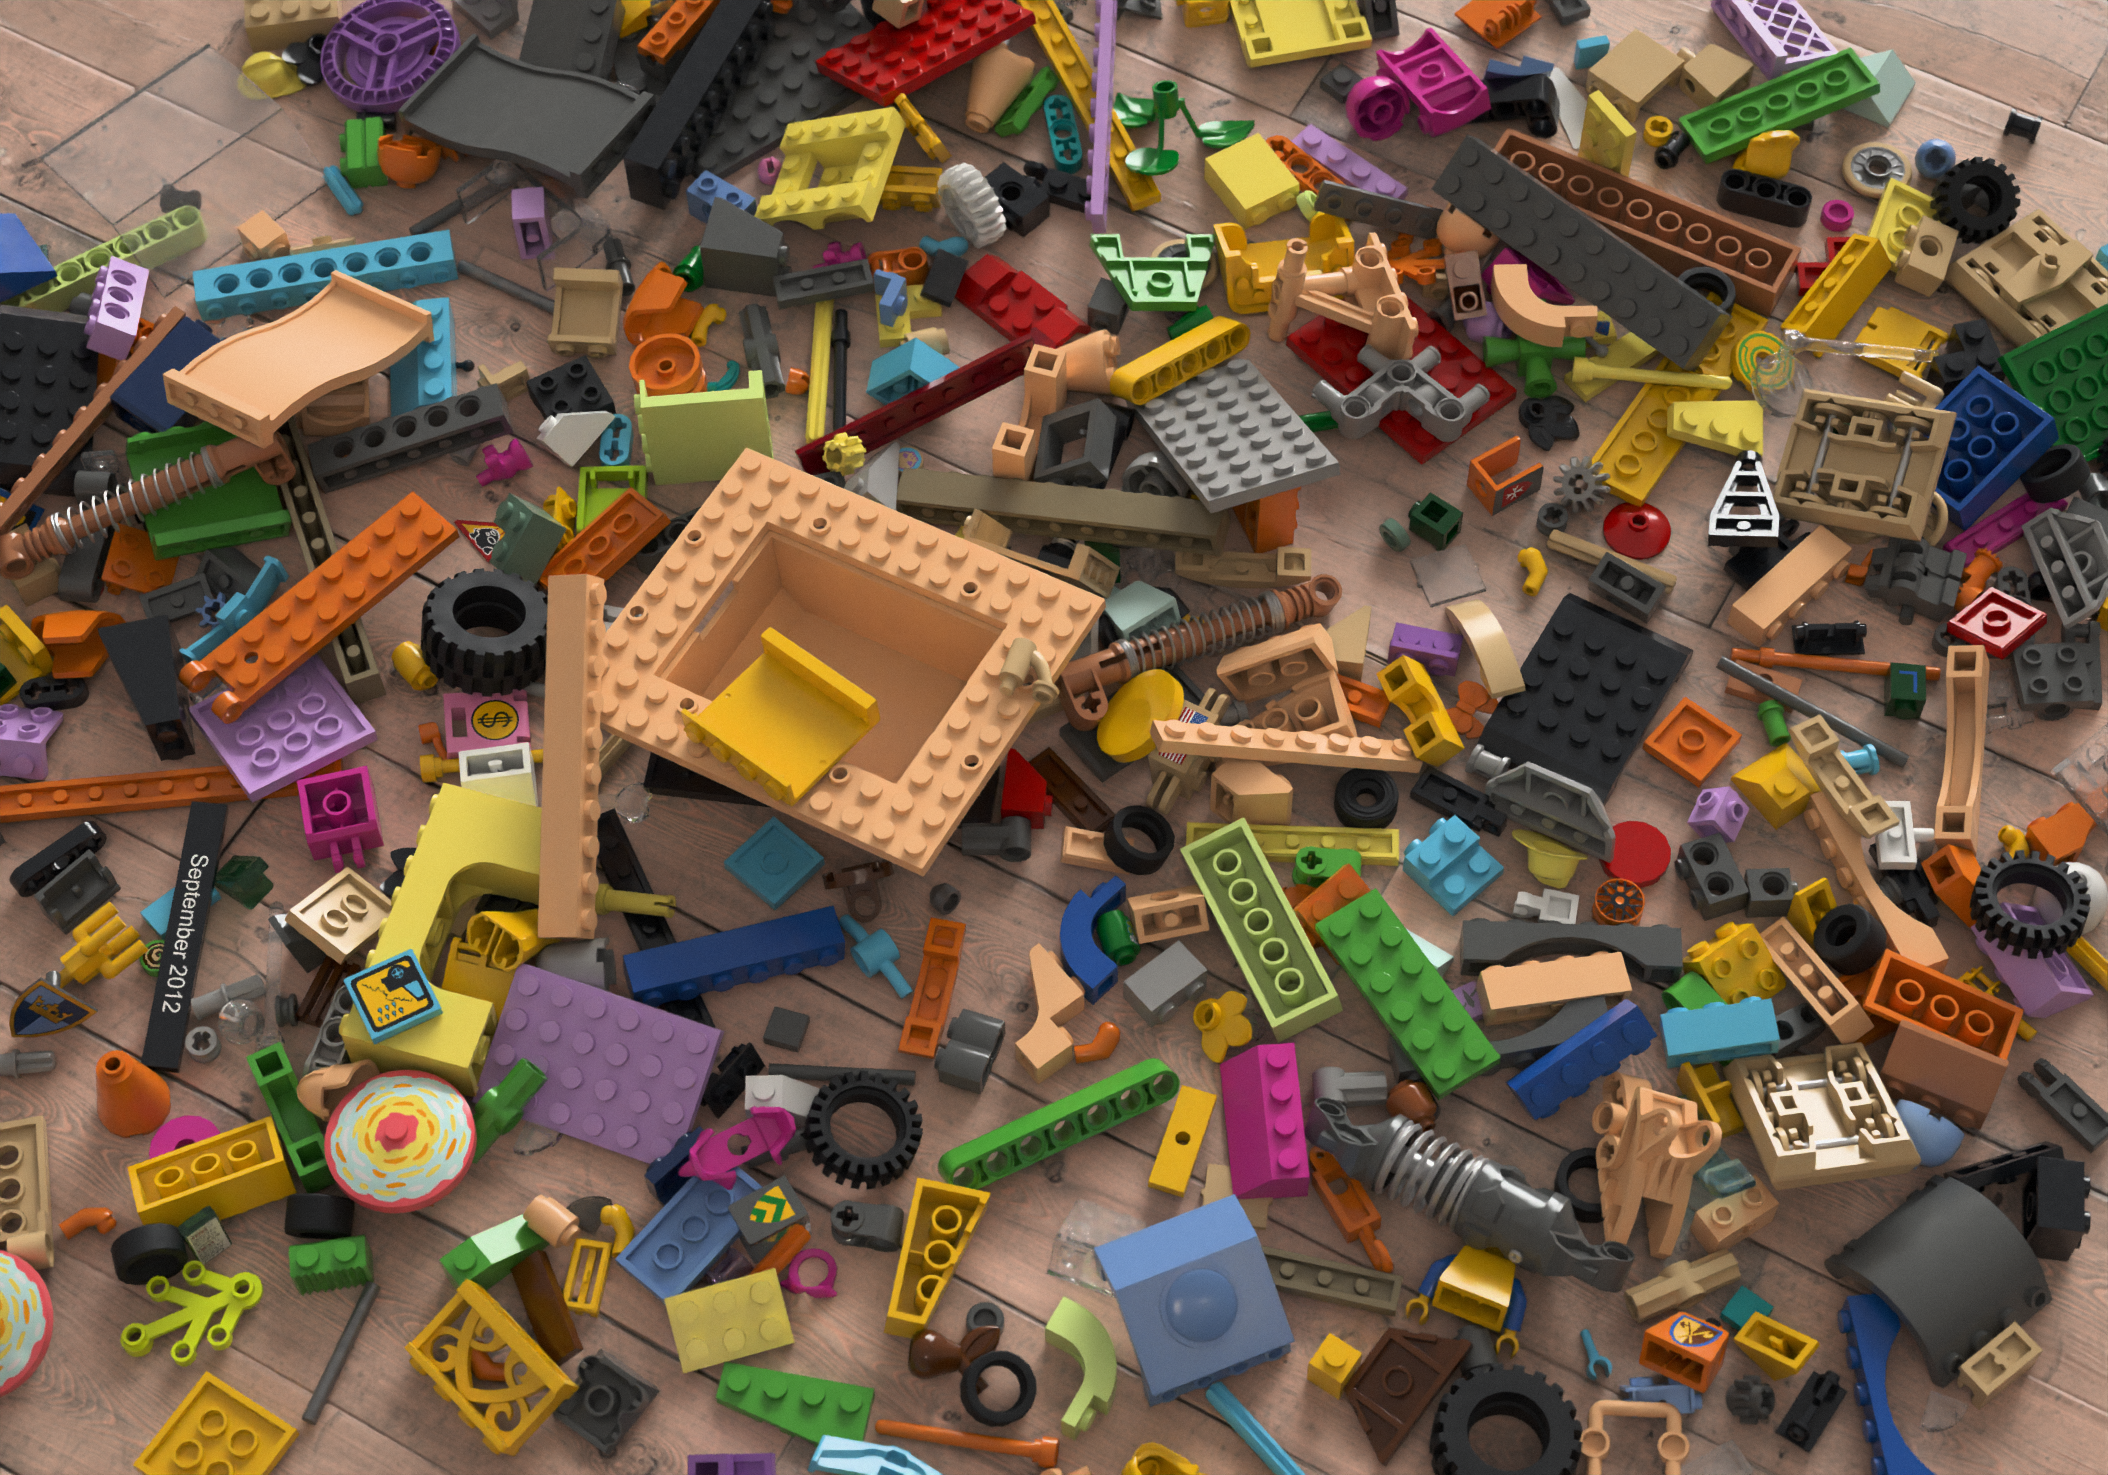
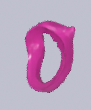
(825, 1288)

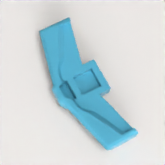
(239, 610)
(864, 1458)

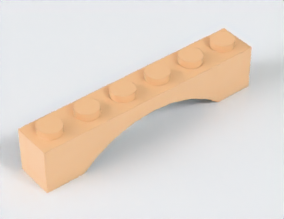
(1965, 737)
(1844, 848)

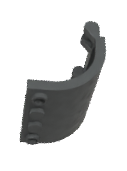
(1948, 1272)

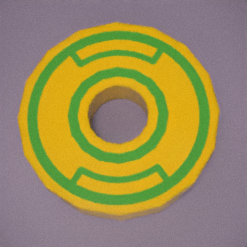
(1747, 349)

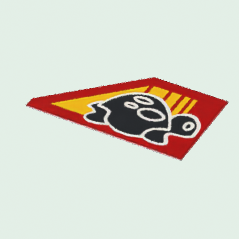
(482, 535)

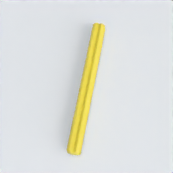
(819, 370)

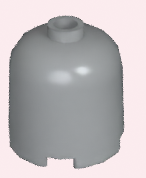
(581, 961)

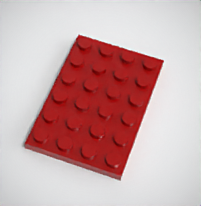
(907, 58)
(1334, 350)

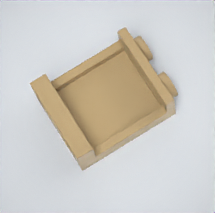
(1634, 73)
(586, 312)

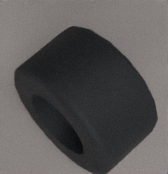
(1863, 948)
(319, 1216)

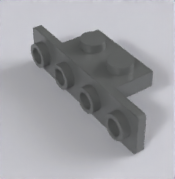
(1377, 209)

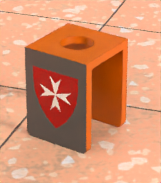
(1510, 491)

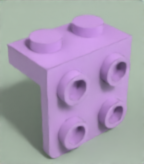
(24, 740)

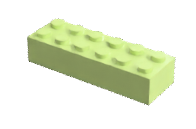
(1261, 930)

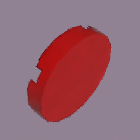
(1639, 854)

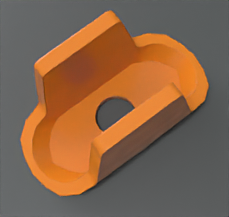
(659, 308)
(74, 640)

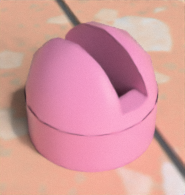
(763, 174)

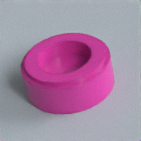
(1837, 215)

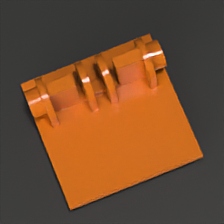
(1498, 19)
(133, 564)

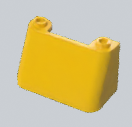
(1252, 267)

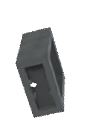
(1083, 420)

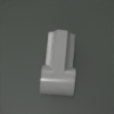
(1350, 1088)

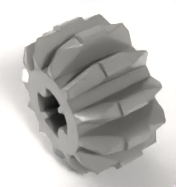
(1573, 492)

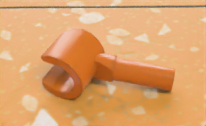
(1857, 573)
(430, 733)

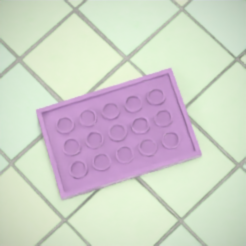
(611, 1063)

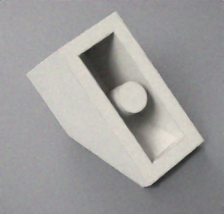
(573, 433)
(780, 1092)

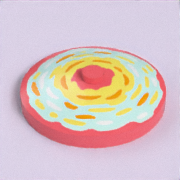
(400, 1141)
(24, 1321)

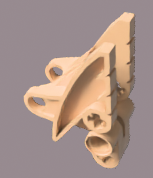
(1654, 1157)

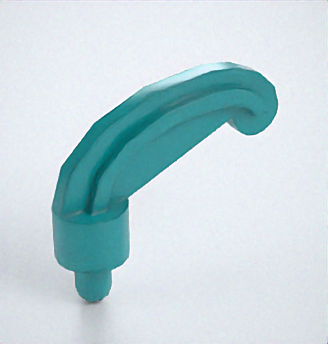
(727, 380)

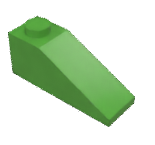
(492, 1253)

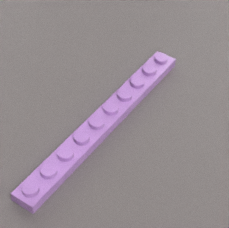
(1101, 109)

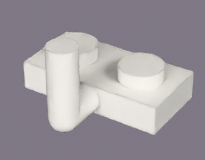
(1897, 845)

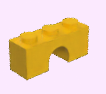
(1431, 729)

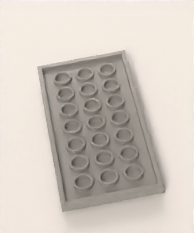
(1234, 437)

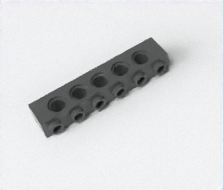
(410, 438)

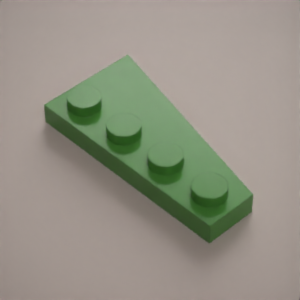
(797, 1403)

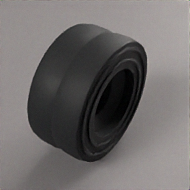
(1368, 781)

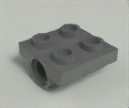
(2051, 679)

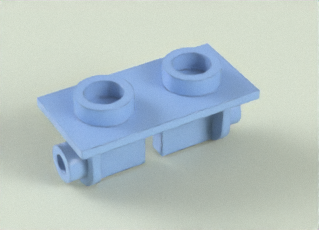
(1672, 1392)

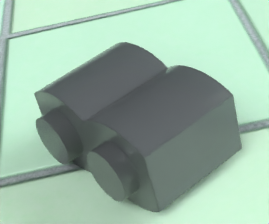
(971, 1050)

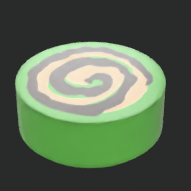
(151, 959)

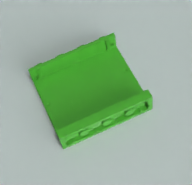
(222, 517)

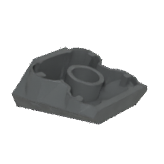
(607, 1400)

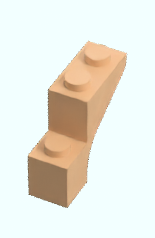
(1057, 1001)

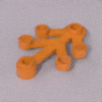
(1414, 264)

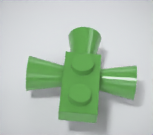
(1531, 359)

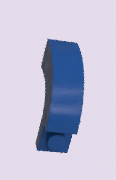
(1078, 951)

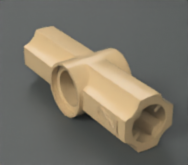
(1682, 1285)

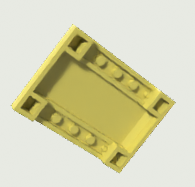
(1297, 29)

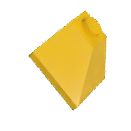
(1777, 785)

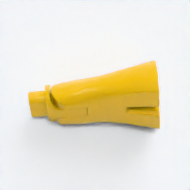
(508, 936)

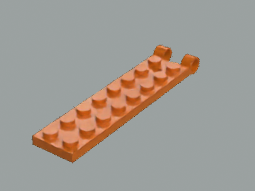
(321, 606)

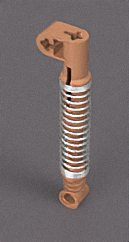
(1128, 659)

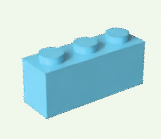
(1719, 1032)

